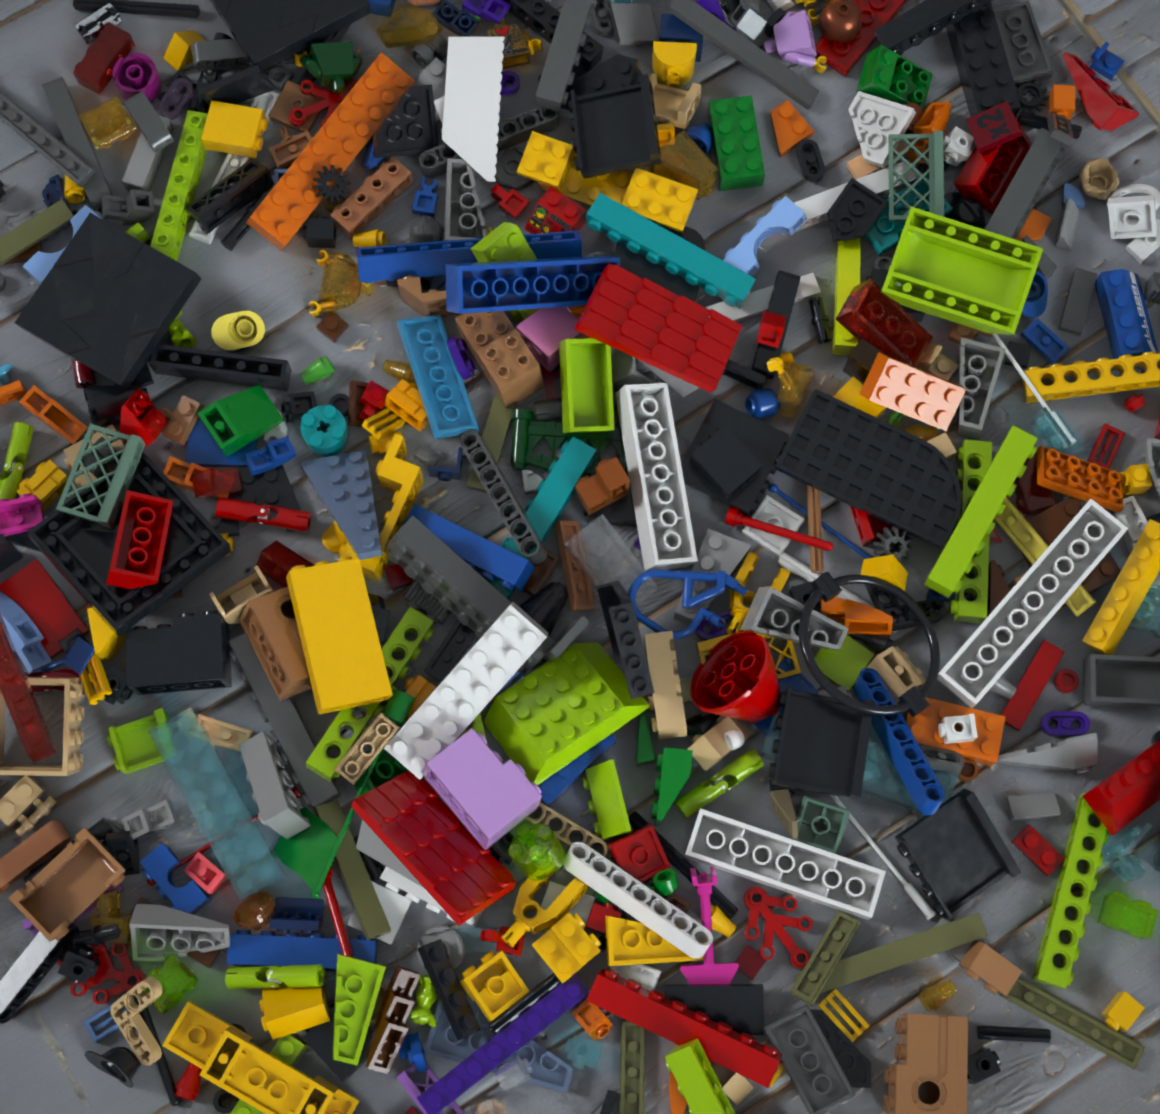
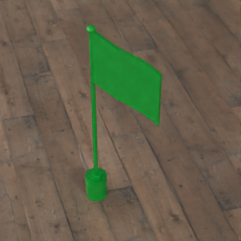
(314, 849)

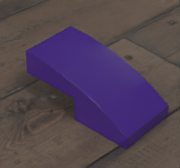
(487, 9)

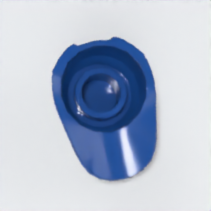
(1037, 297)

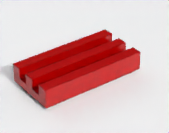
(1105, 427)

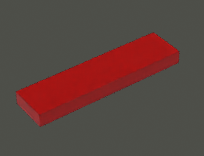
(1032, 684)

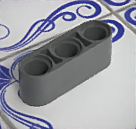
(148, 121)

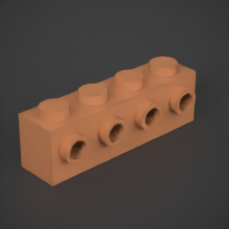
(372, 197)

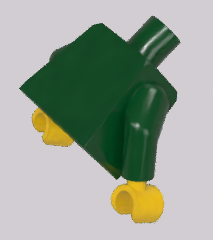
(331, 63)

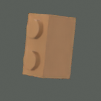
(990, 967)

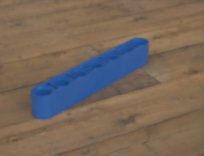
(901, 745)

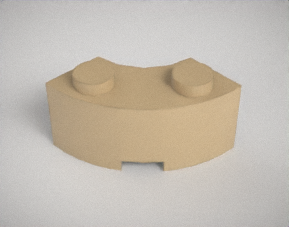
(711, 746)

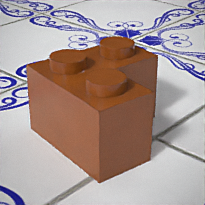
(604, 487)

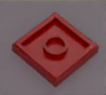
(640, 853)

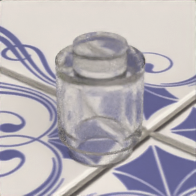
(514, 1073)

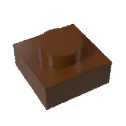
(332, 326)

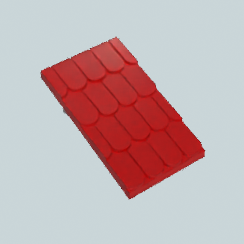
(660, 329)
(428, 844)

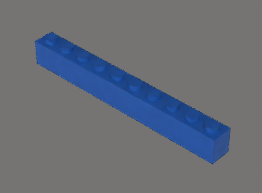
(429, 258)

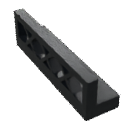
(233, 196)

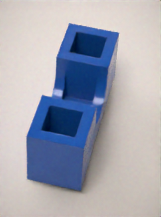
(160, 867)

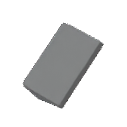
(1067, 225)
(1033, 806)

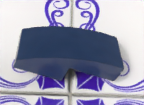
(455, 20)

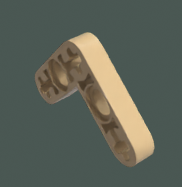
(149, 1050)

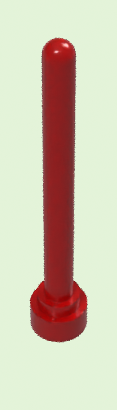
(735, 517)
(336, 915)

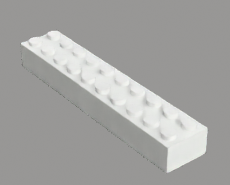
(1031, 603)

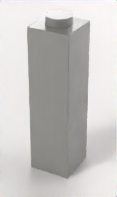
(144, 162)

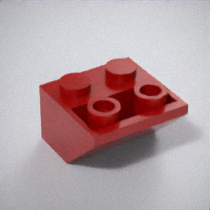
(141, 418)

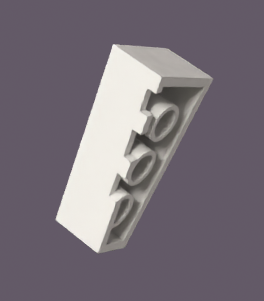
(416, 893)

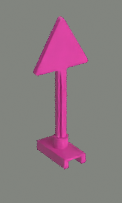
(708, 971)

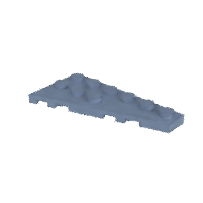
(348, 495)
(547, 1068)

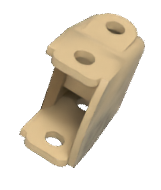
(234, 600)

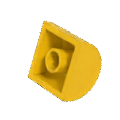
(673, 62)

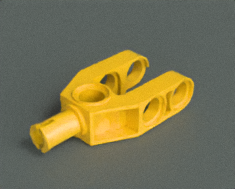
(737, 601)
(544, 918)

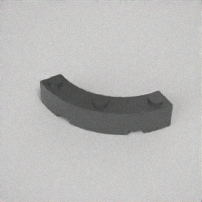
(746, 16)

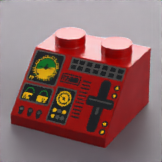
(555, 214)

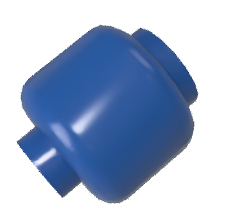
(762, 403)

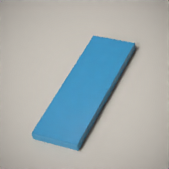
(437, 376)

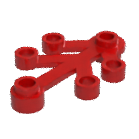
(329, 100)
(774, 924)
(107, 971)

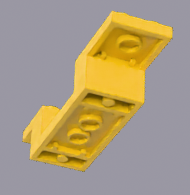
(643, 192)
(403, 480)
(248, 1070)

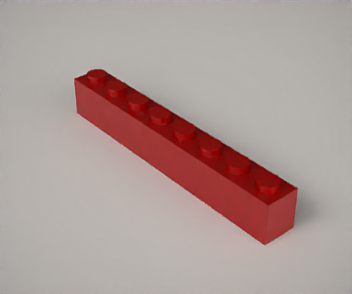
(682, 1025)

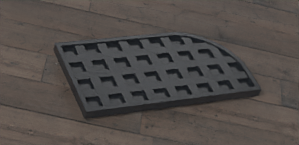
(874, 468)

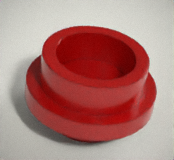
(1134, 402)

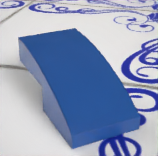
(273, 455)

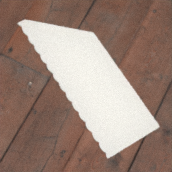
(473, 101)

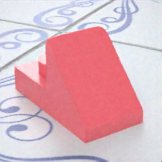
(205, 873)

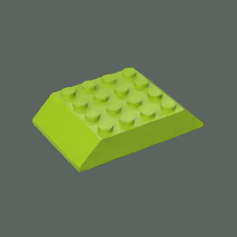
(961, 273)
(562, 710)

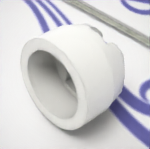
(734, 739)

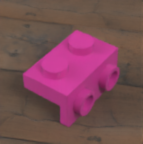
(20, 514)

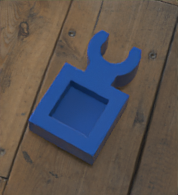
(426, 200)

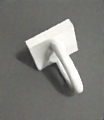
(1133, 215)

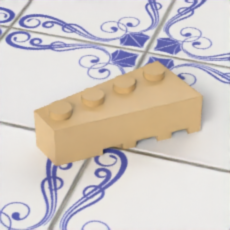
(667, 699)

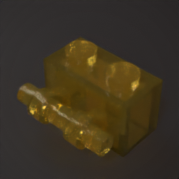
(107, 123)

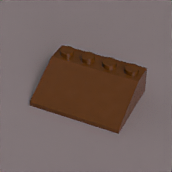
(1053, 522)

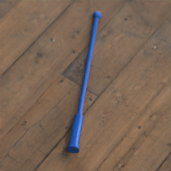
(774, 489)

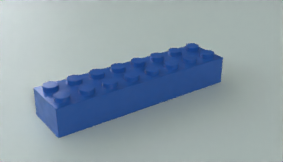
(523, 283)

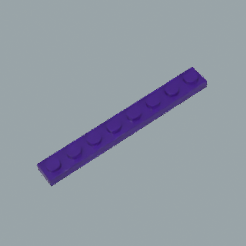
(503, 1045)

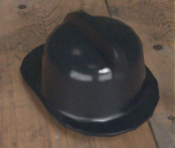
(965, 210)
(117, 1062)

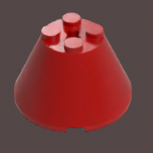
(738, 679)

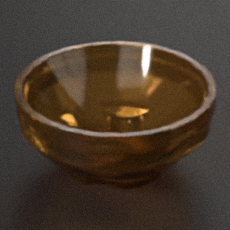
(255, 911)

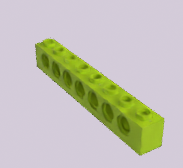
(181, 187)
(973, 611)
(412, 622)
(1045, 970)

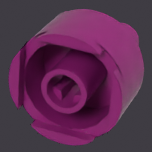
(135, 75)

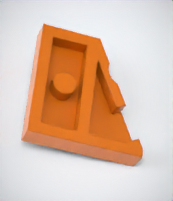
(789, 127)

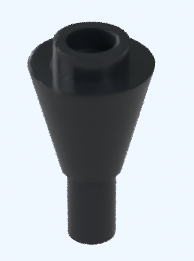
(876, 642)

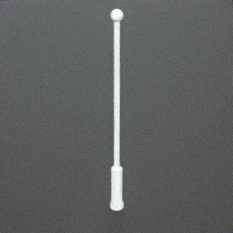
(1033, 389)
(908, 887)

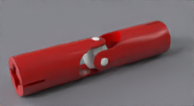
(251, 512)

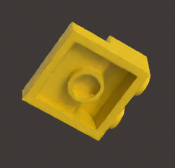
(567, 947)
(493, 984)

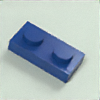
(1045, 341)

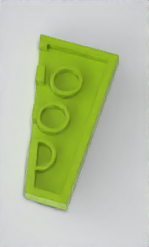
(355, 1000)

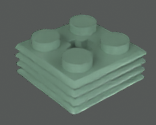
(832, 818)

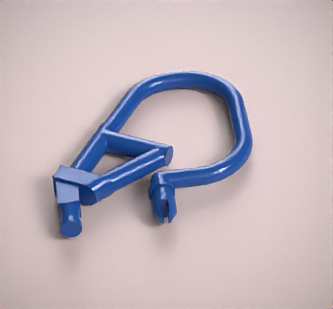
(688, 601)

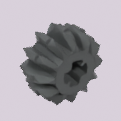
(898, 539)

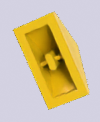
(179, 50)
(887, 569)

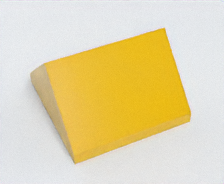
(105, 641)

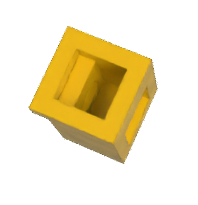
(1136, 479)

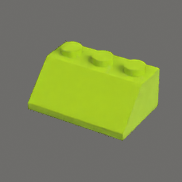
(606, 801)

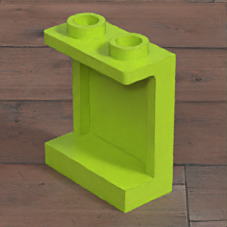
(134, 744)

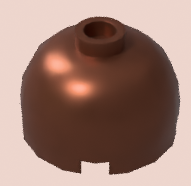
(840, 20)

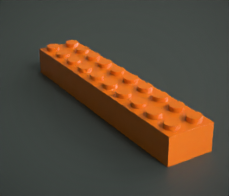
(334, 144)

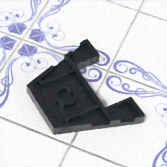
(265, 488)

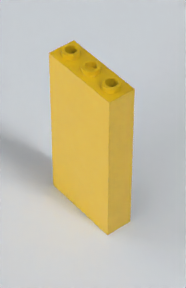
(338, 635)

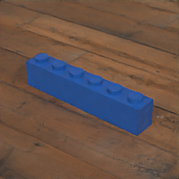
(477, 551)
(294, 950)

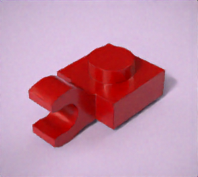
(511, 202)
(373, 398)
(495, 937)

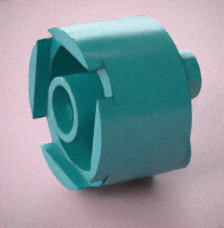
(323, 418)

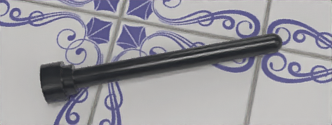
(161, 1063)

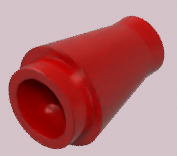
(189, 1083)

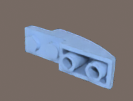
(24, 635)

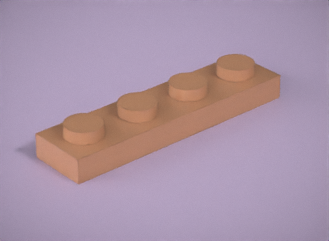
(577, 583)

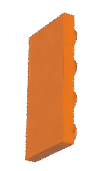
(1079, 478)

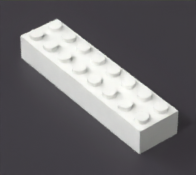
(656, 476)
(466, 689)
(785, 864)

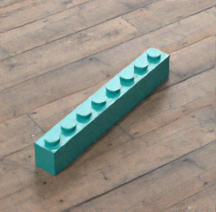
(670, 251)
(553, 496)

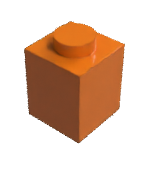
(1062, 100)

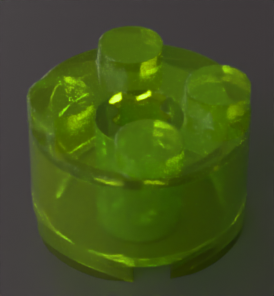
(536, 851)
(175, 982)

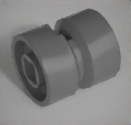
(427, 52)
(102, 453)

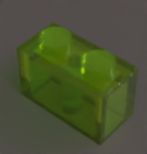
(1128, 916)

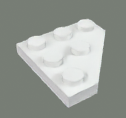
(874, 121)

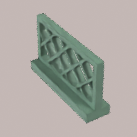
(936, 173)
(117, 487)

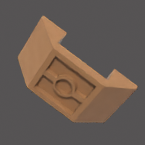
(424, 303)

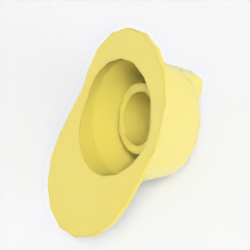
(238, 330)

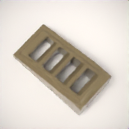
(784, 810)

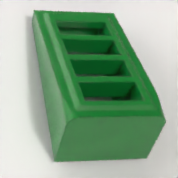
(645, 751)

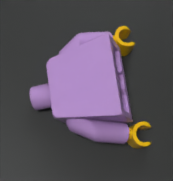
(796, 41)

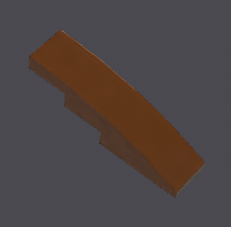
(391, 1020)

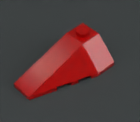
(1100, 104)

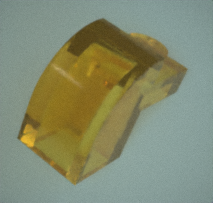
(110, 914)

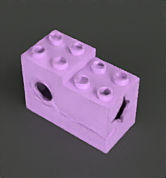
(481, 789)

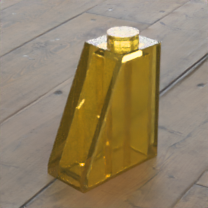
(408, 27)

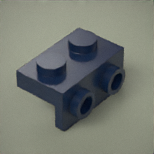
(297, 914)

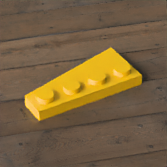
(635, 943)

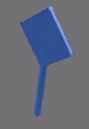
(76, 658)

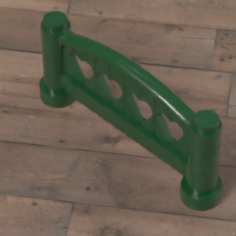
(529, 433)

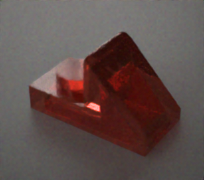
(216, 482)

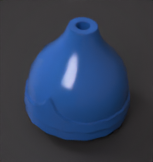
(701, 136)

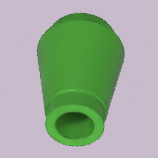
(318, 370)

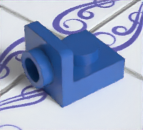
(1105, 62)
(413, 1049)

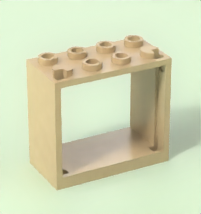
(72, 732)

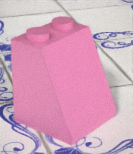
(545, 330)

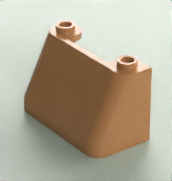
(68, 885)

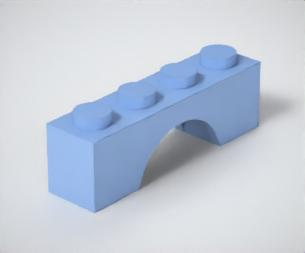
(783, 218)
(41, 263)

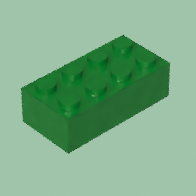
(736, 143)

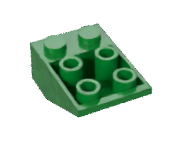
(894, 78)
(240, 419)
(674, 774)

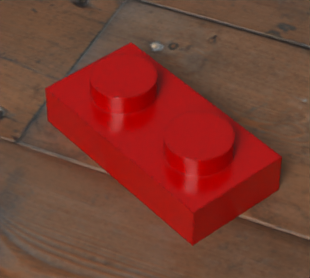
(1038, 850)

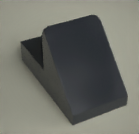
(124, 850)

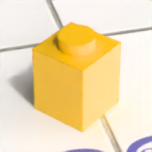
(1122, 1011)

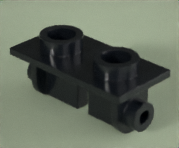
(95, 22)

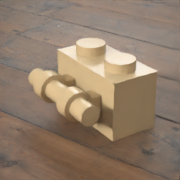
(897, 671)
(20, 799)

